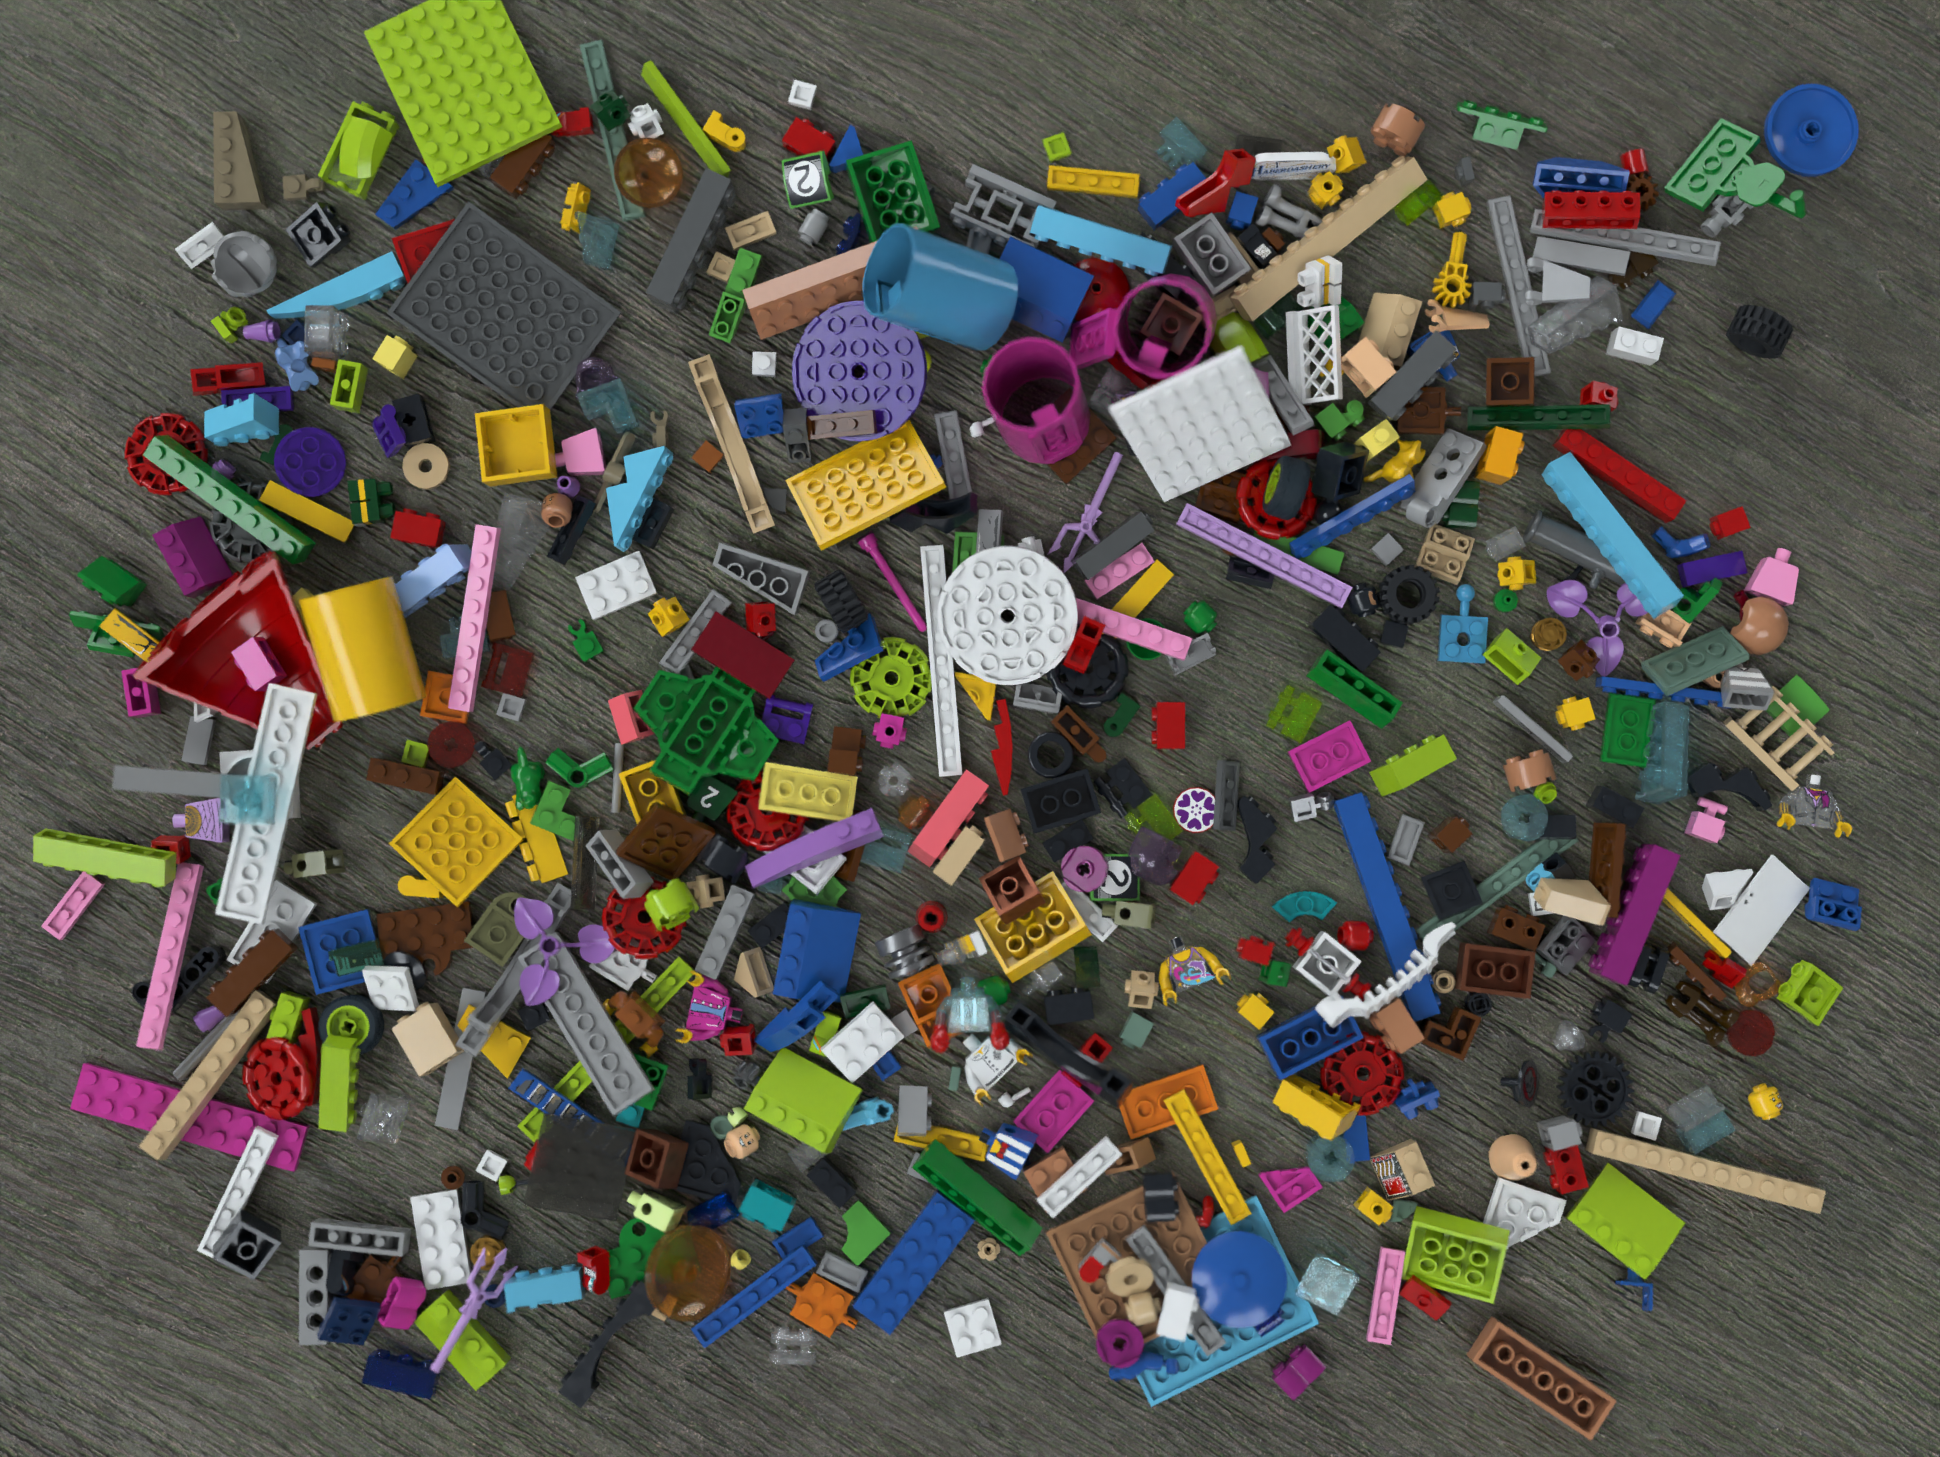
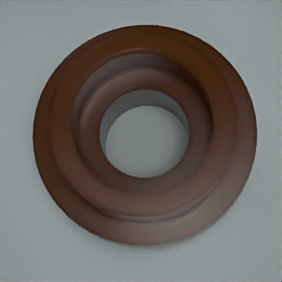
(460, 1177)

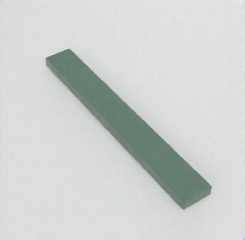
(614, 140)
(1502, 881)

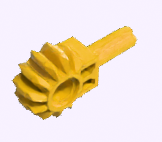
(1453, 273)

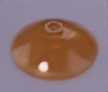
(658, 162)

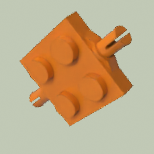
(821, 1305)

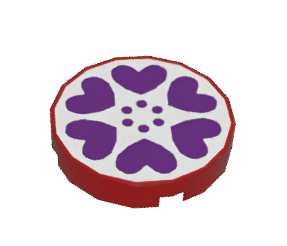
(1194, 809)

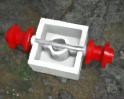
(1326, 963)

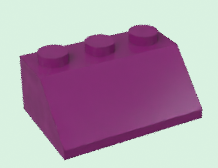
(193, 556)

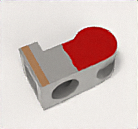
(1096, 1259)

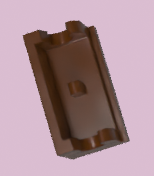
(499, 618)

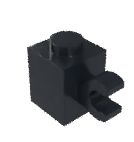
(1610, 1018)

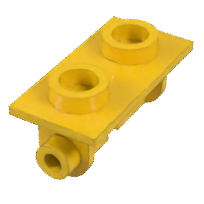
(578, 198)

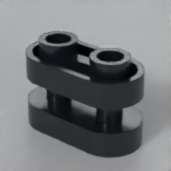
(1656, 969)

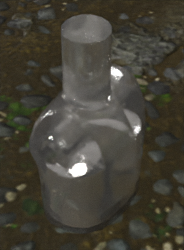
(1044, 978)

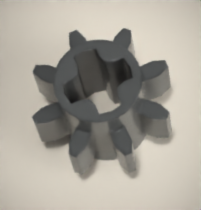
(746, 1075)

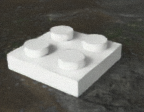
(390, 988)
(972, 1327)

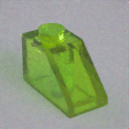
(1417, 202)

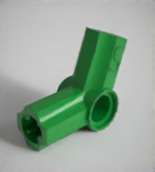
(567, 767)

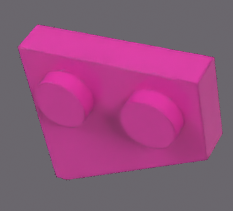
(1290, 1185)

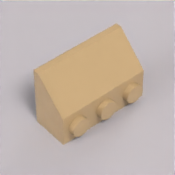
(1391, 325)

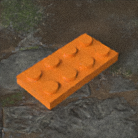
(1147, 1112)

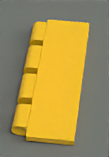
(540, 846)

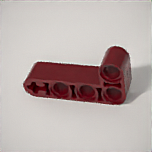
(1303, 444)

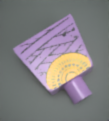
(202, 821)

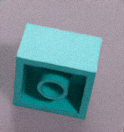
(767, 1206)

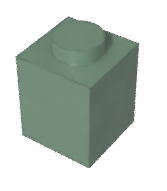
(1135, 1030)

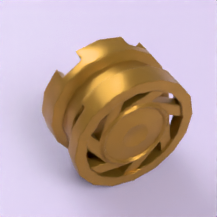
(1548, 634)
(492, 1249)

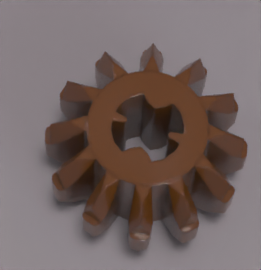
(1645, 187)

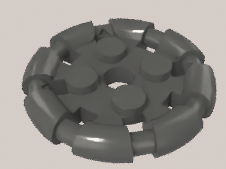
(235, 549)

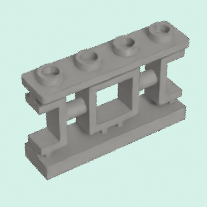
(1004, 192)

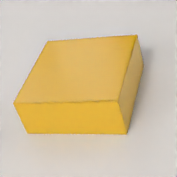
(1241, 1153)

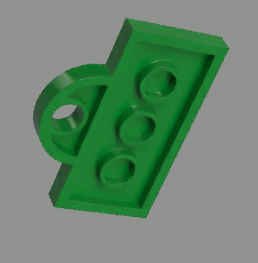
(631, 1257)

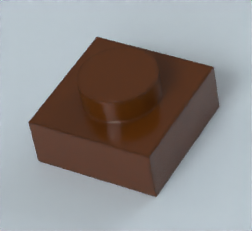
(1274, 239)

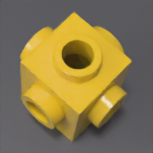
(1324, 197)
(1516, 573)
(668, 616)

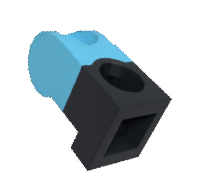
(1552, 867)

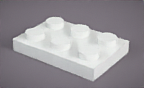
(616, 585)
(862, 1042)

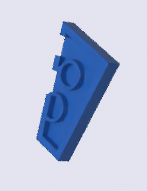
(410, 196)
(856, 647)

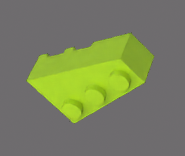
(1413, 765)

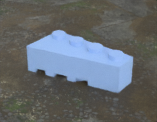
(432, 576)

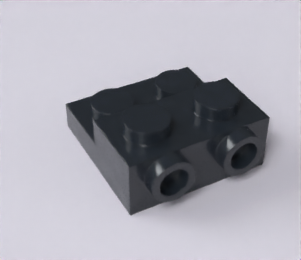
(319, 233)

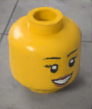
(1765, 1101)

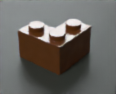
(845, 751)
(1453, 1038)

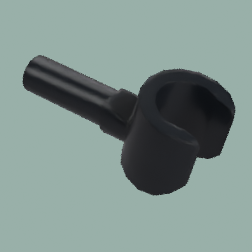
(1574, 574)

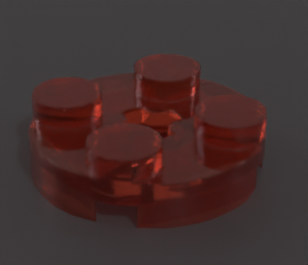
(445, 732)

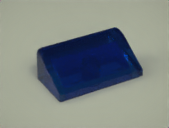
(713, 1212)

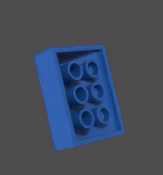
(1047, 289)
(815, 948)

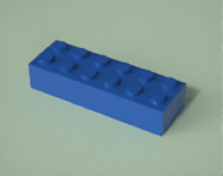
(913, 1262)

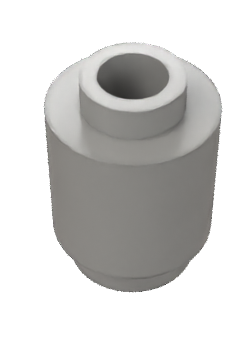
(813, 227)

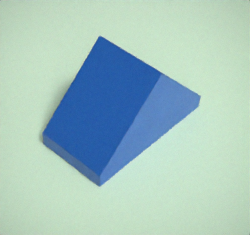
(847, 149)

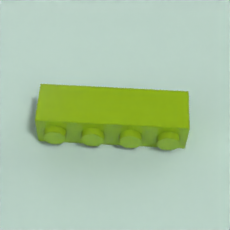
(338, 1083)

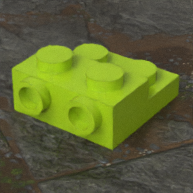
(1809, 992)

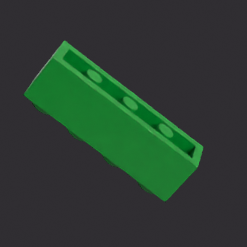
(1354, 689)

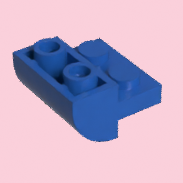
(1833, 904)

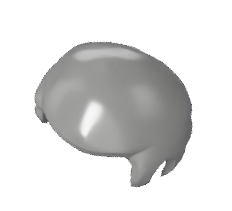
(243, 264)

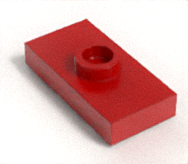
(1424, 1297)

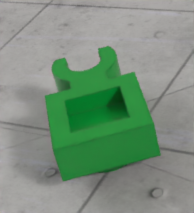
(587, 643)

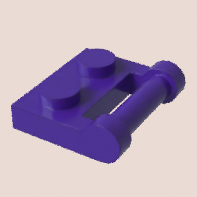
(388, 432)
(786, 727)

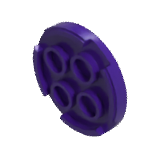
(309, 461)

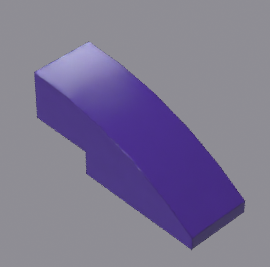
(1708, 568)

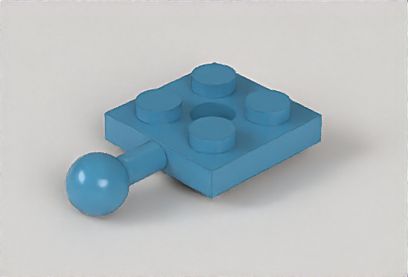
(1452, 626)

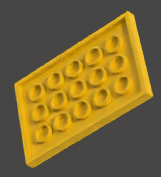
(865, 485)

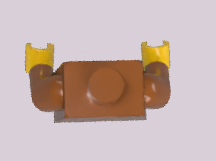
(638, 1018)

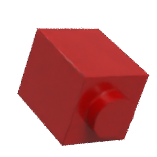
(1729, 523)

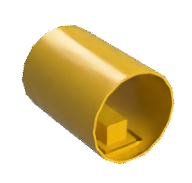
(363, 649)

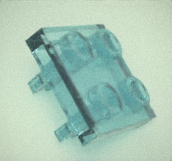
(1327, 1284)

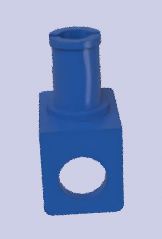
(1635, 1280)

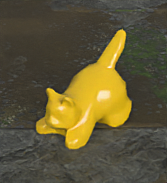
(1401, 464)

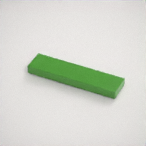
(1322, 558)

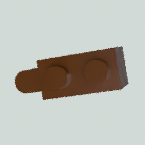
(1078, 734)

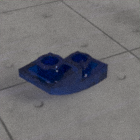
(851, 231)

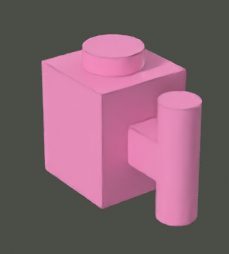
(1706, 825)

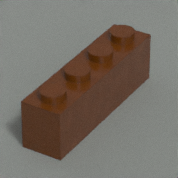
(251, 972)

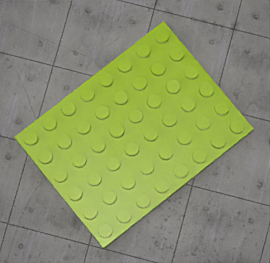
(462, 83)

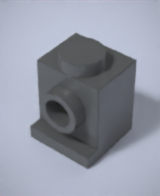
(1486, 295)

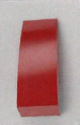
(227, 377)

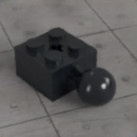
(1337, 476)

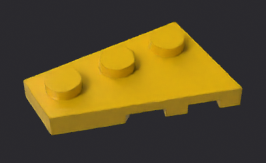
(503, 1045)

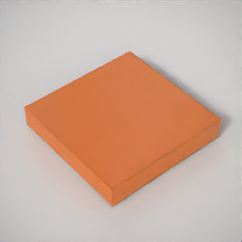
(437, 699)

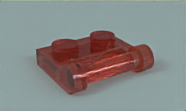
(515, 670)

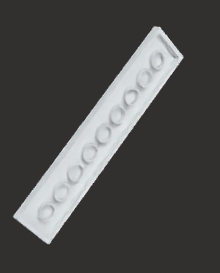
(258, 847)

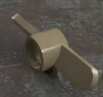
(615, 470)

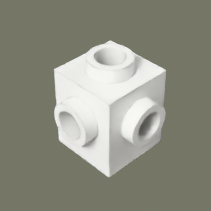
(645, 122)

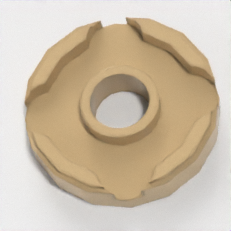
(414, 459)
(1137, 1284)

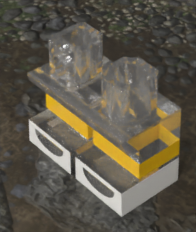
(956, 949)

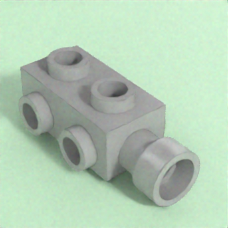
(1719, 218)

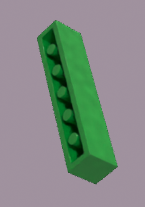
(977, 1197)

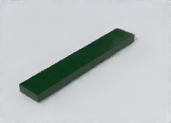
(1539, 417)

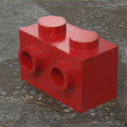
(1566, 1169)

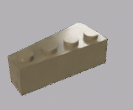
(235, 168)

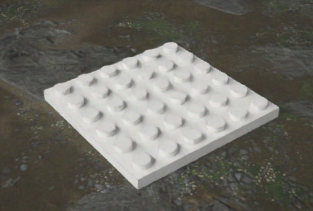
(1201, 424)

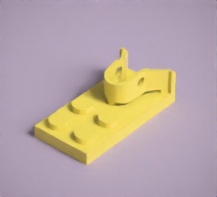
(807, 792)

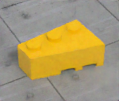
(1315, 1108)

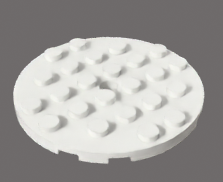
(1013, 581)

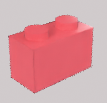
(627, 721)

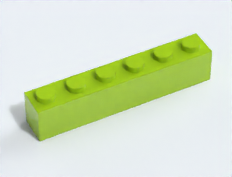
(104, 857)

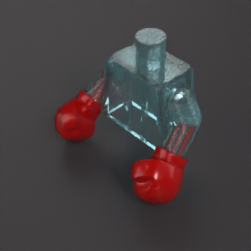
(968, 1011)

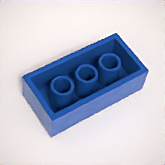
(1289, 1050)

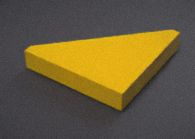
(979, 691)

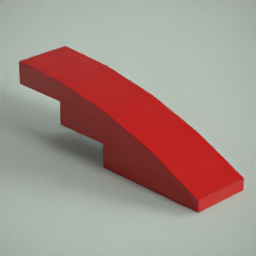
(1003, 756)
(312, 1047)

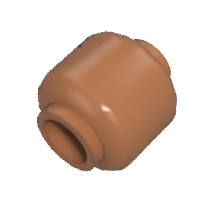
(556, 510)

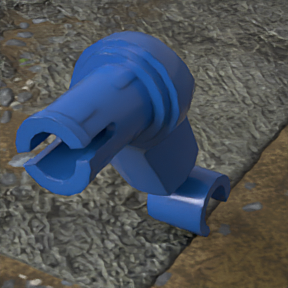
(1146, 1361)

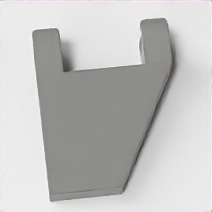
(1558, 284)

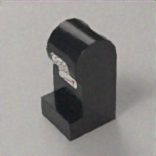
(1256, 247)

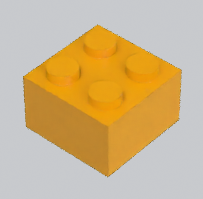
(1499, 459)

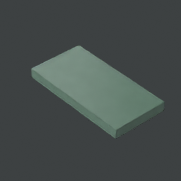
(1695, 661)

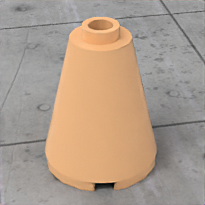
(1512, 1157)

